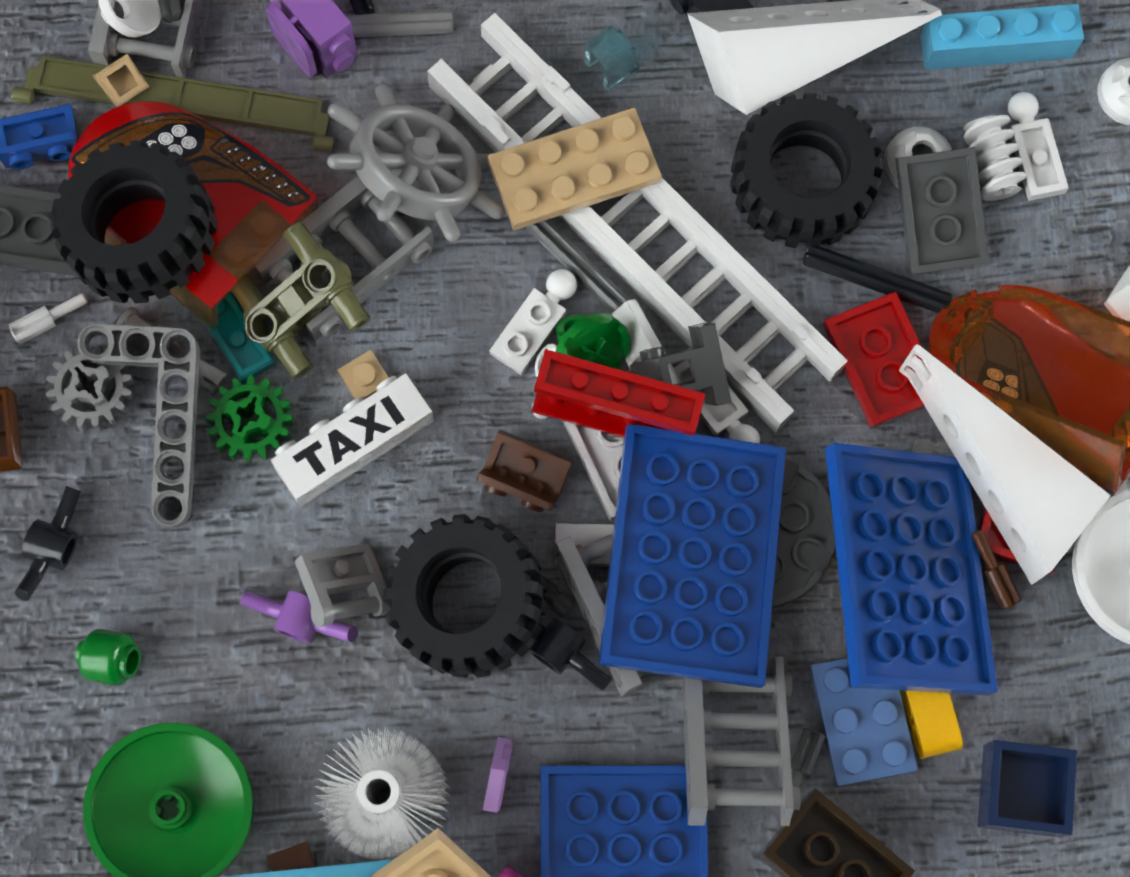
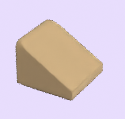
(121, 80)

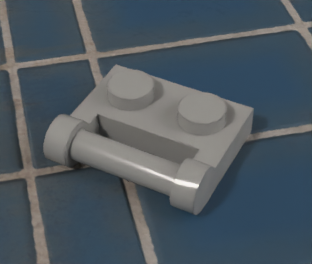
(339, 572)

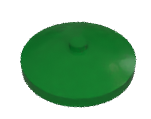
(168, 804)

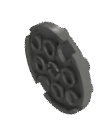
(804, 535)

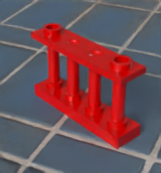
(611, 397)

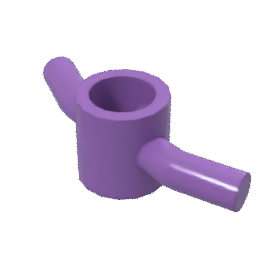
(295, 617)

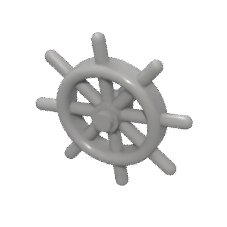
(414, 162)

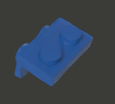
(38, 137)

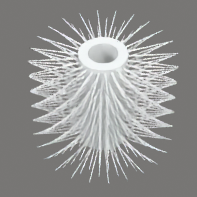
(365, 792)

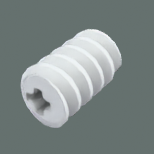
(993, 158)

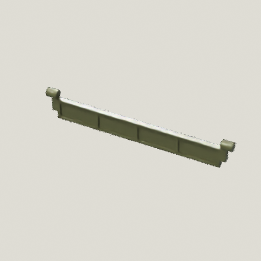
(199, 97)

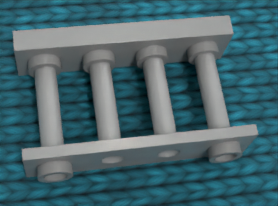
(107, 42)
(337, 216)
(591, 597)
(703, 758)

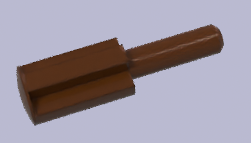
(996, 574)

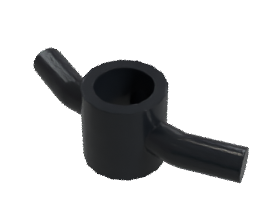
(49, 544)
(559, 647)

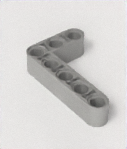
(166, 407)

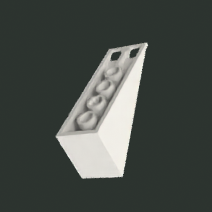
(777, 49)
(1022, 482)

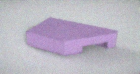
(498, 776)

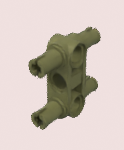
(299, 301)

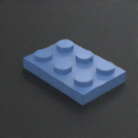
(862, 727)

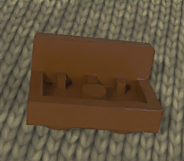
(525, 472)

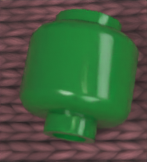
(108, 657)

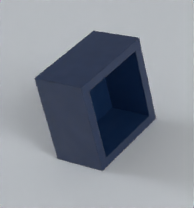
(1027, 789)

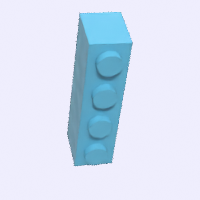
(1001, 36)

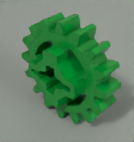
(235, 411)

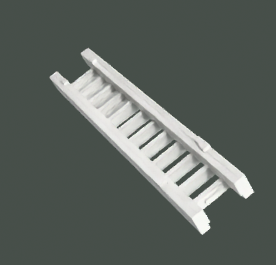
(624, 257)

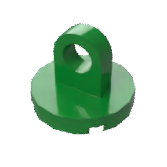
(593, 338)

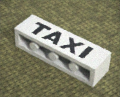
(352, 439)

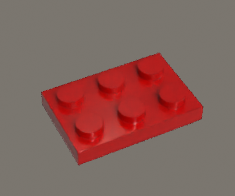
(876, 344)

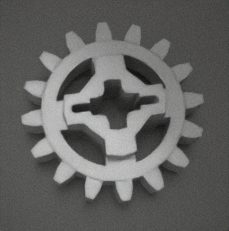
(77, 397)

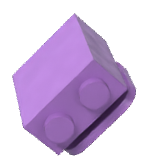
(313, 34)

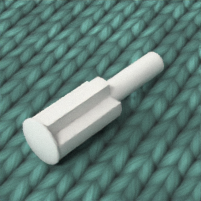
(43, 319)

